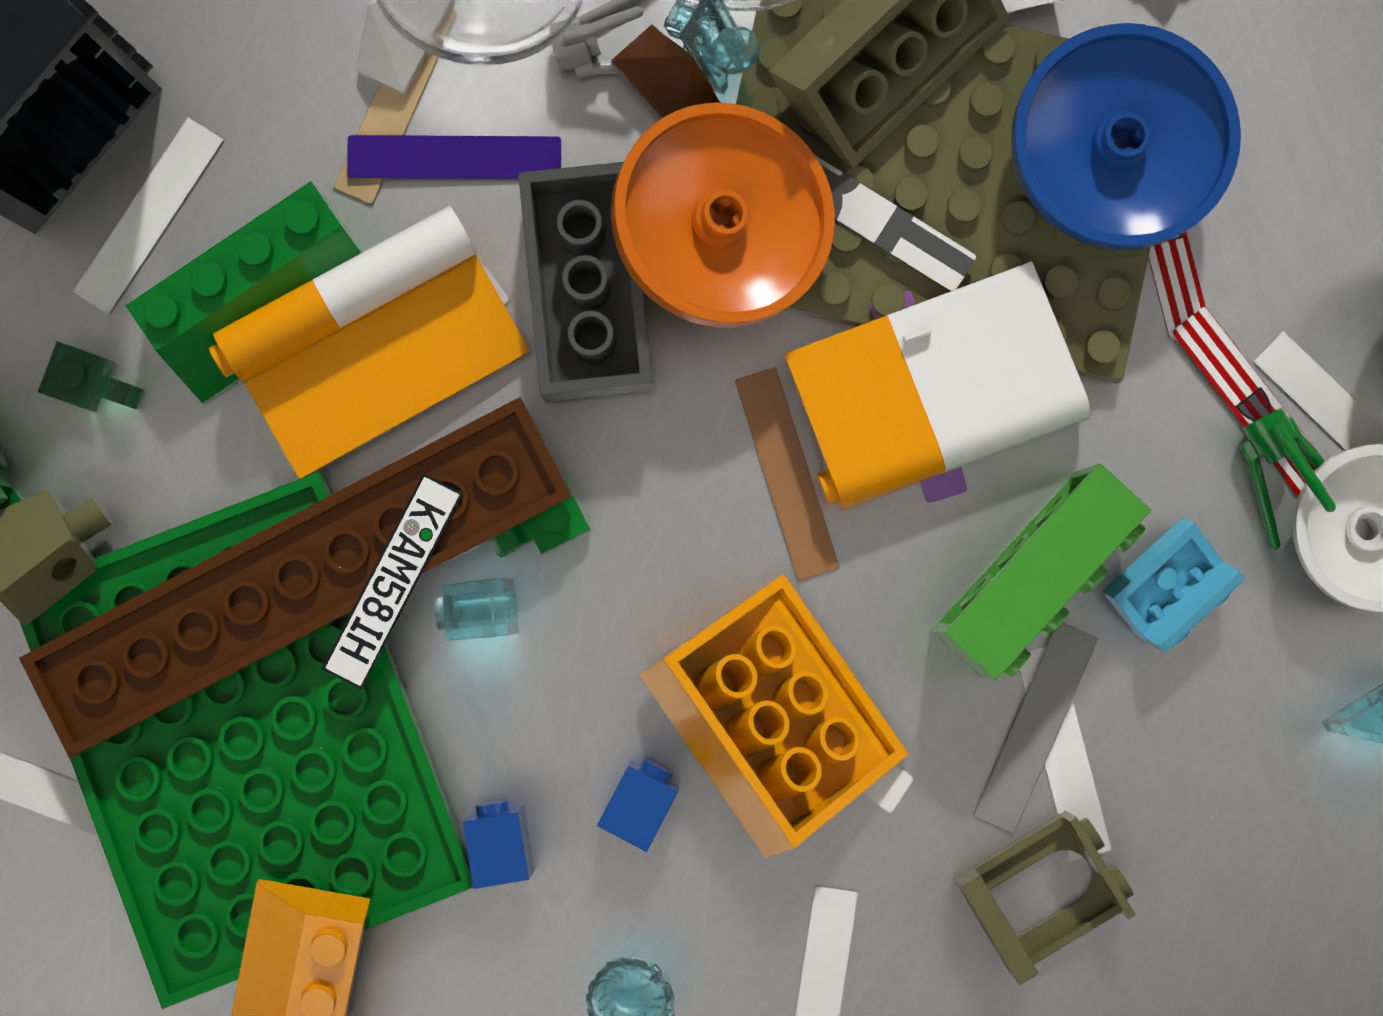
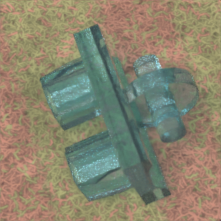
(713, 39)

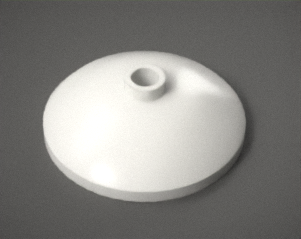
(1329, 541)

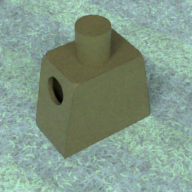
(45, 551)

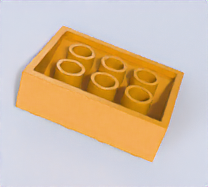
(774, 717)

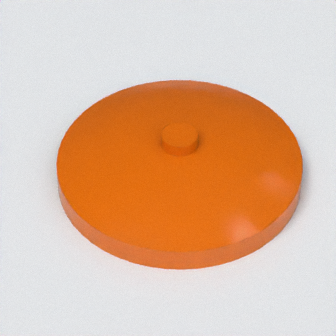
(722, 215)

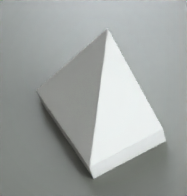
(387, 54)

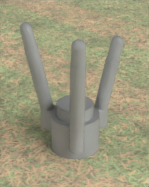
(580, 41)

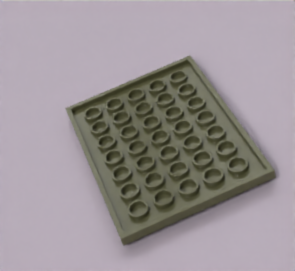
(959, 177)

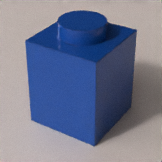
(639, 803)
(498, 844)

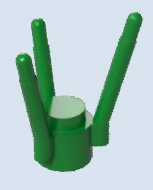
(1275, 438)

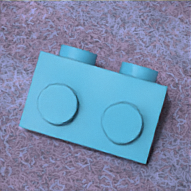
(1172, 586)

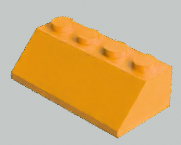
(300, 952)

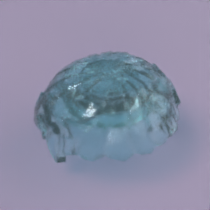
(630, 989)

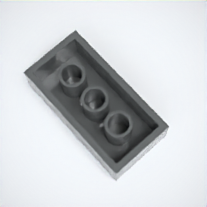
(581, 295)

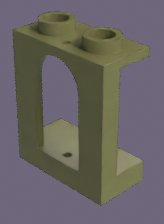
(1102, 901)

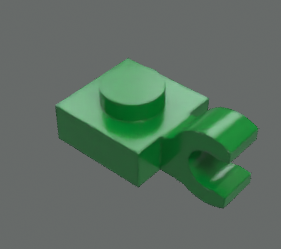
(547, 530)

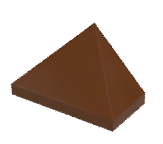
(663, 73)

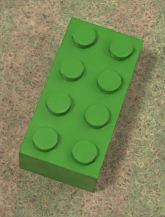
(1041, 572)

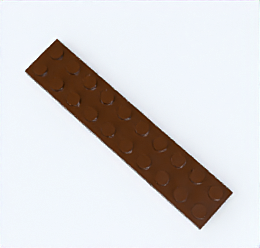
(284, 581)

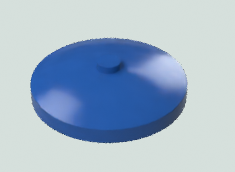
(1125, 136)

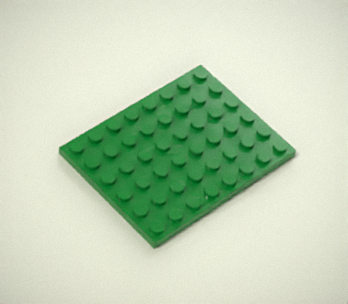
(256, 775)

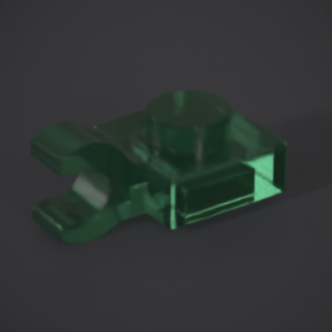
(84, 379)

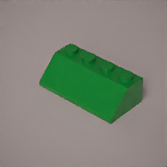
(237, 276)

